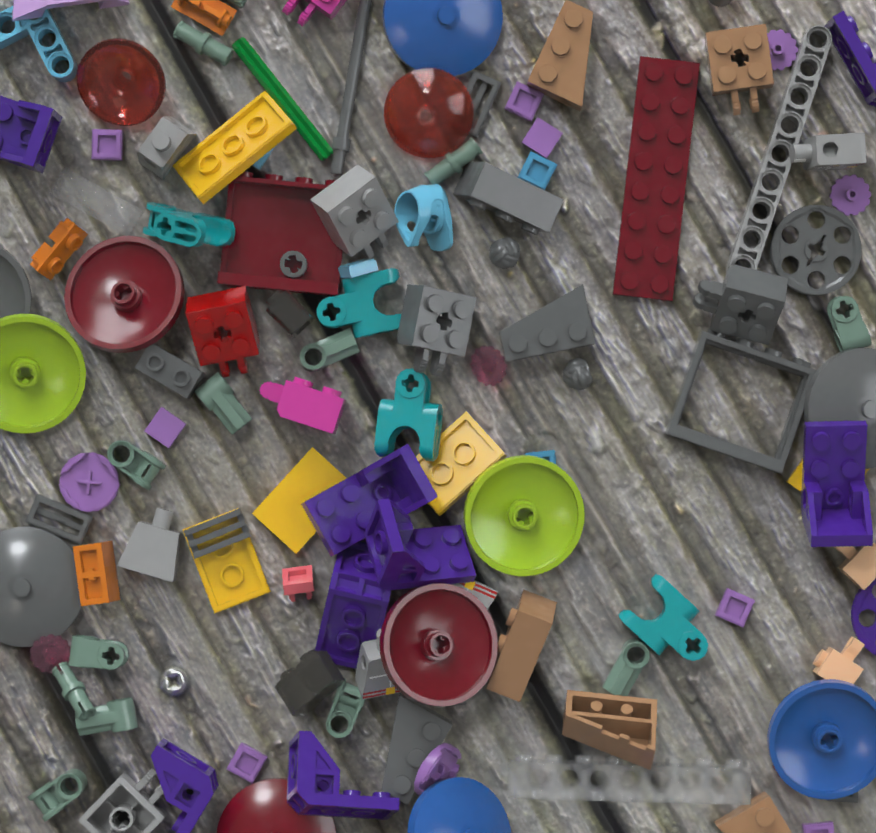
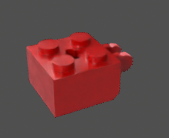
(223, 328)

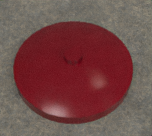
(124, 294)
(438, 645)
(265, 809)

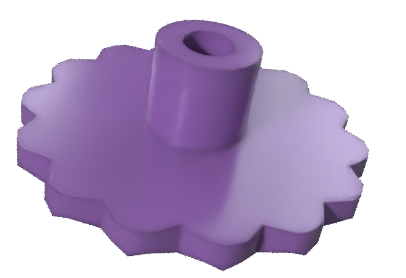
(781, 49)
(850, 195)

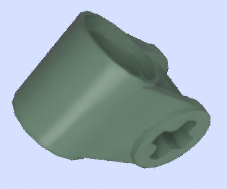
(848, 330)
(136, 464)
(92, 652)
(345, 706)
(55, 796)

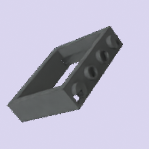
(768, 357)

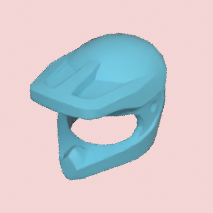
(430, 212)

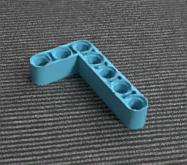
(37, 30)

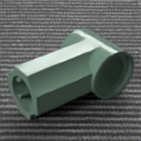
(332, 350)
(219, 397)
(625, 670)
(114, 716)

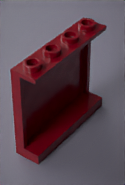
(268, 222)

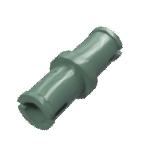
(203, 43)
(453, 162)
(73, 691)

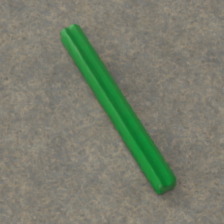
(282, 98)

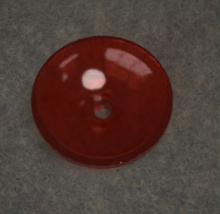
(432, 92)
(110, 93)

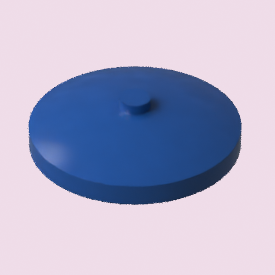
(442, 32)
(824, 739)
(458, 807)

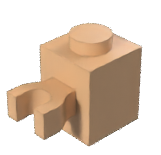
(859, 564)
(839, 666)

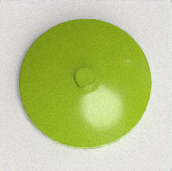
(38, 373)
(524, 515)

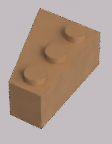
(564, 58)
(521, 645)
(613, 724)
(758, 817)

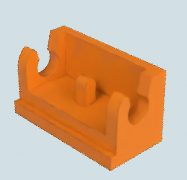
(96, 573)

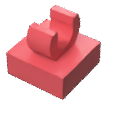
(297, 581)

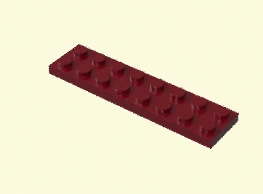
(656, 178)

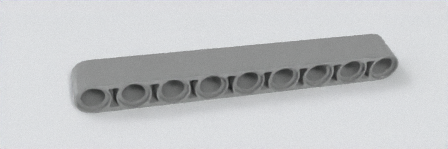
(783, 140)

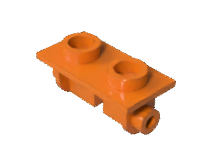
(209, 13)
(67, 239)

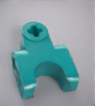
(188, 227)
(358, 307)
(409, 411)
(671, 626)

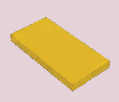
(234, 147)

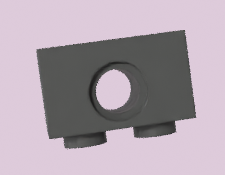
(170, 370)

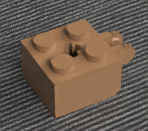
(730, 79)

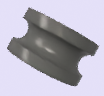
(287, 271)

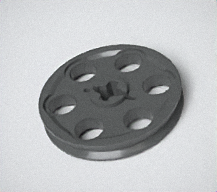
(809, 236)

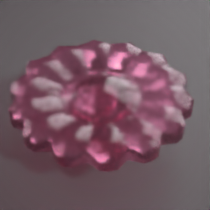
(488, 365)
(49, 652)

